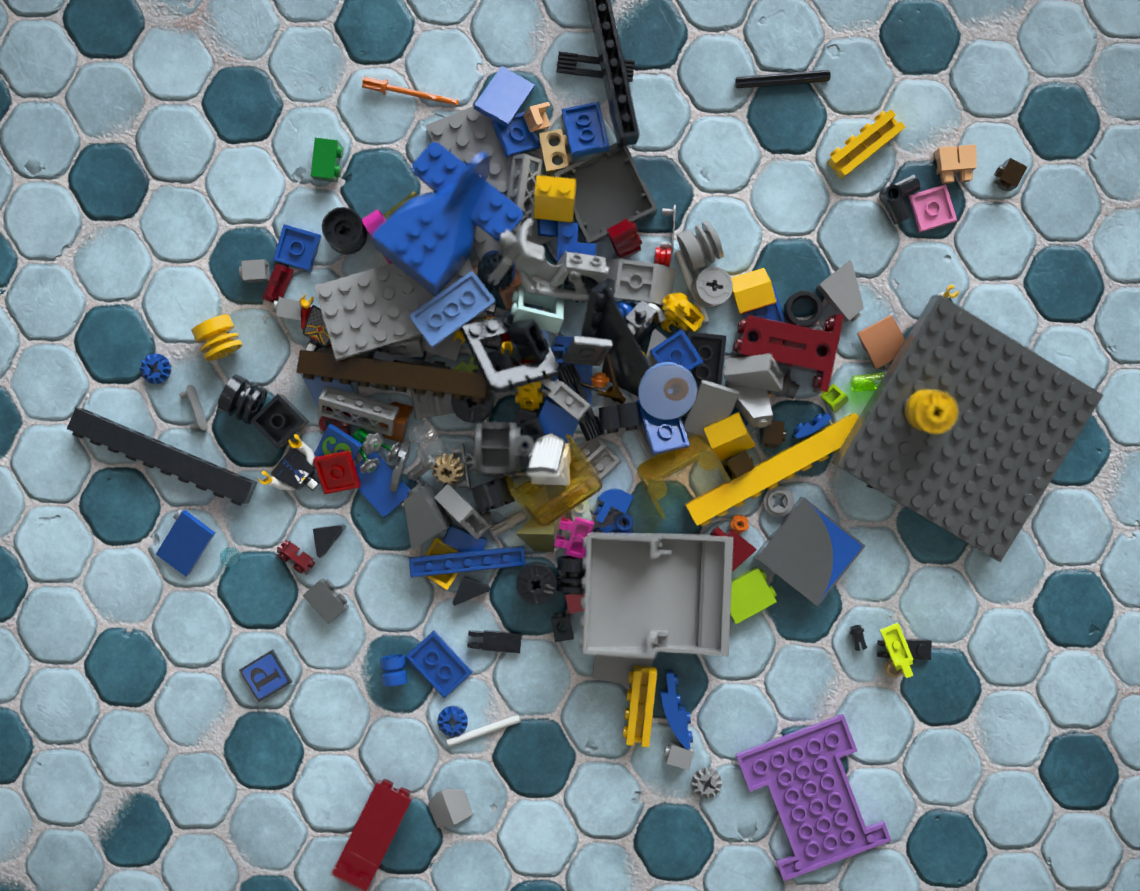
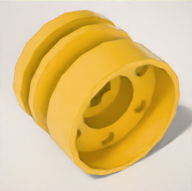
(215, 334)
(922, 404)

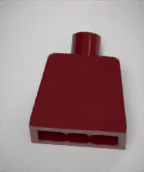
(741, 548)

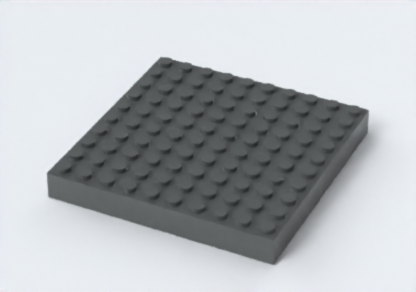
(1007, 439)

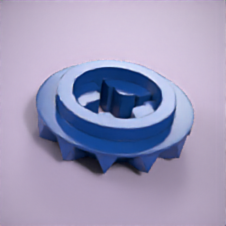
(163, 366)
(459, 715)

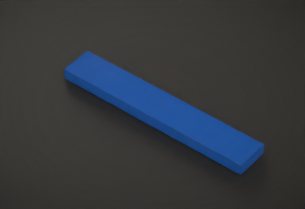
(467, 561)

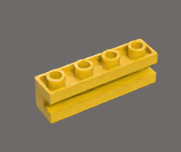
(865, 144)
(640, 705)

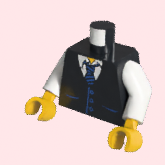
(645, 319)
(294, 469)

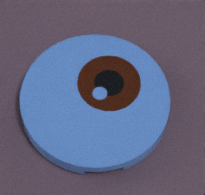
(667, 391)

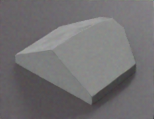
(450, 807)

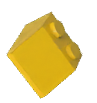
(554, 198)

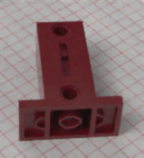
(793, 345)
(372, 835)

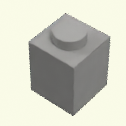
(254, 270)
(287, 308)
(678, 755)

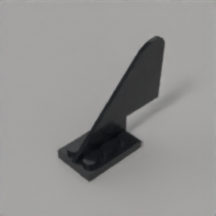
(606, 322)

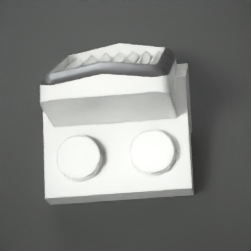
(550, 461)

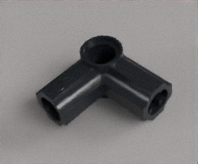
(901, 189)

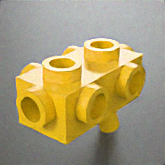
(678, 307)
(529, 396)

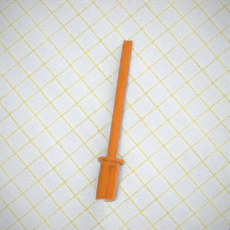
(382, 86)

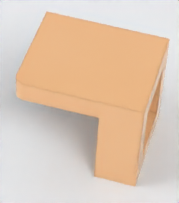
(536, 117)

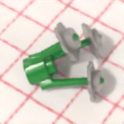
(372, 443)

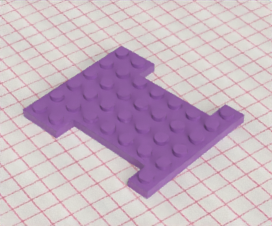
(812, 795)

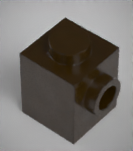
(1009, 174)
(773, 434)
(738, 465)

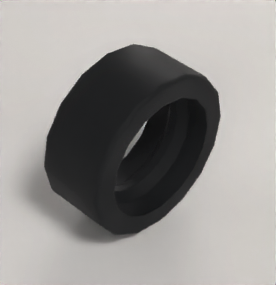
(817, 308)

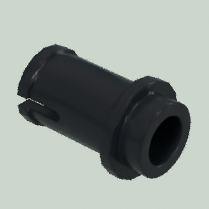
(858, 637)

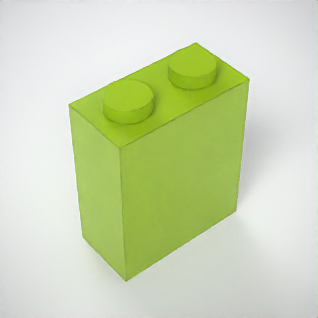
(750, 594)

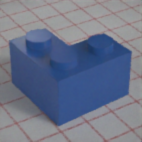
(568, 241)

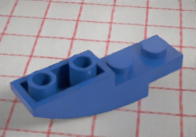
(676, 716)

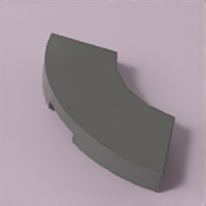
(398, 471)

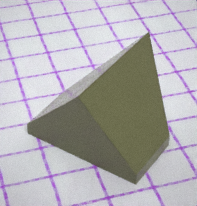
(536, 536)

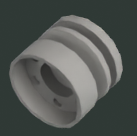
(703, 244)

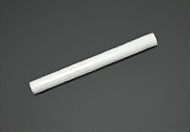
(688, 278)
(483, 730)

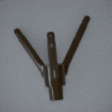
(613, 391)

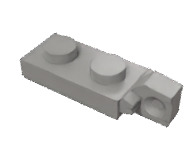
(566, 398)

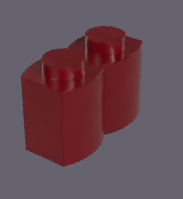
(624, 239)

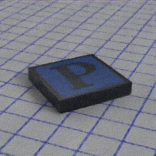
(265, 675)

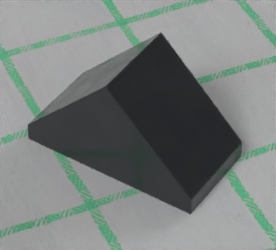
(325, 538)
(469, 589)

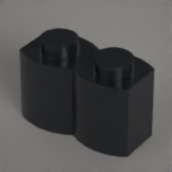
(529, 341)
(620, 416)

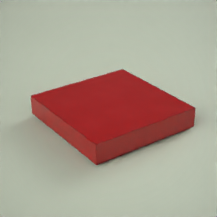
(336, 472)

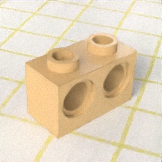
(551, 152)

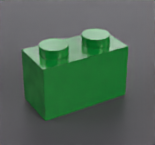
(326, 160)

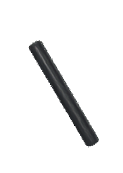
(782, 79)

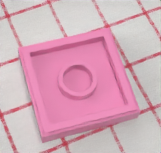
(932, 208)

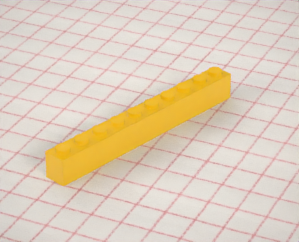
(771, 471)

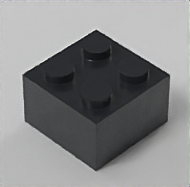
(279, 421)

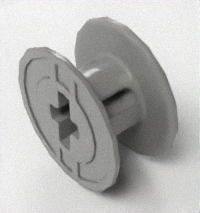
(719, 280)

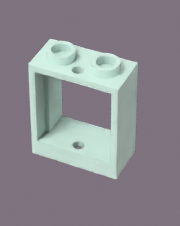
(546, 321)

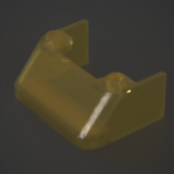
(663, 465)
(551, 502)

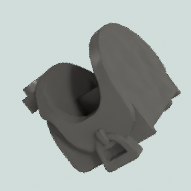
(499, 448)

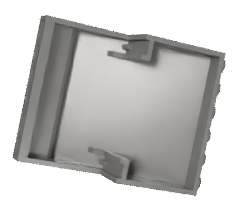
(656, 594)

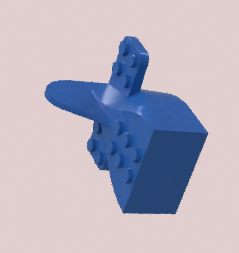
(437, 229)

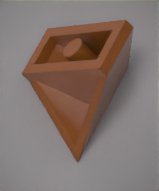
(400, 423)

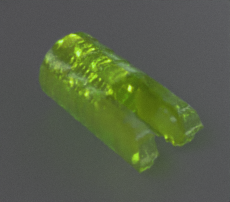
(865, 382)

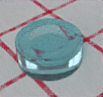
(230, 556)

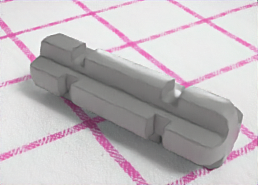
(421, 468)

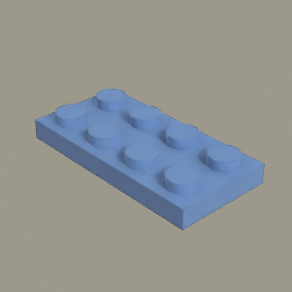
(452, 309)

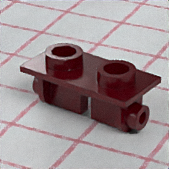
(278, 283)
(300, 562)

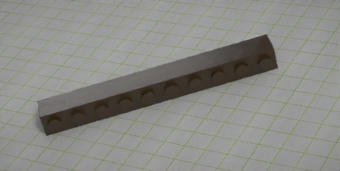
(393, 375)

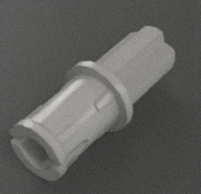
(508, 523)

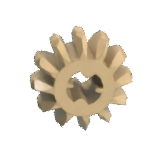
(443, 467)

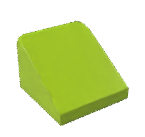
(834, 398)

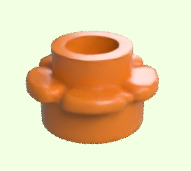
(599, 380)
(744, 524)

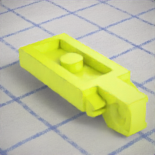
(897, 648)

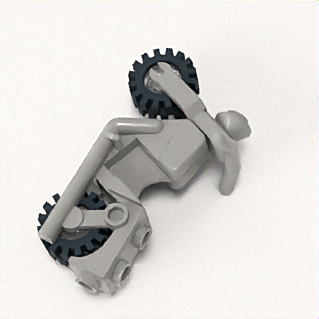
(539, 277)

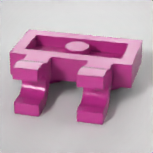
(575, 544)

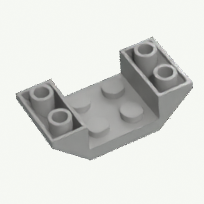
(640, 280)

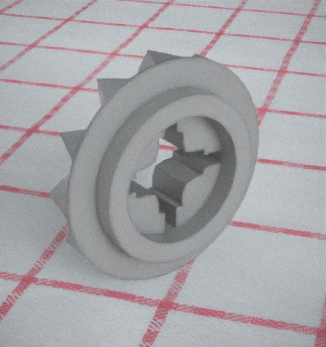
(788, 501)
(704, 774)

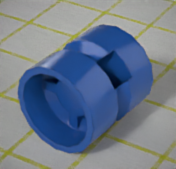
(393, 670)

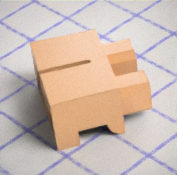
(956, 160)

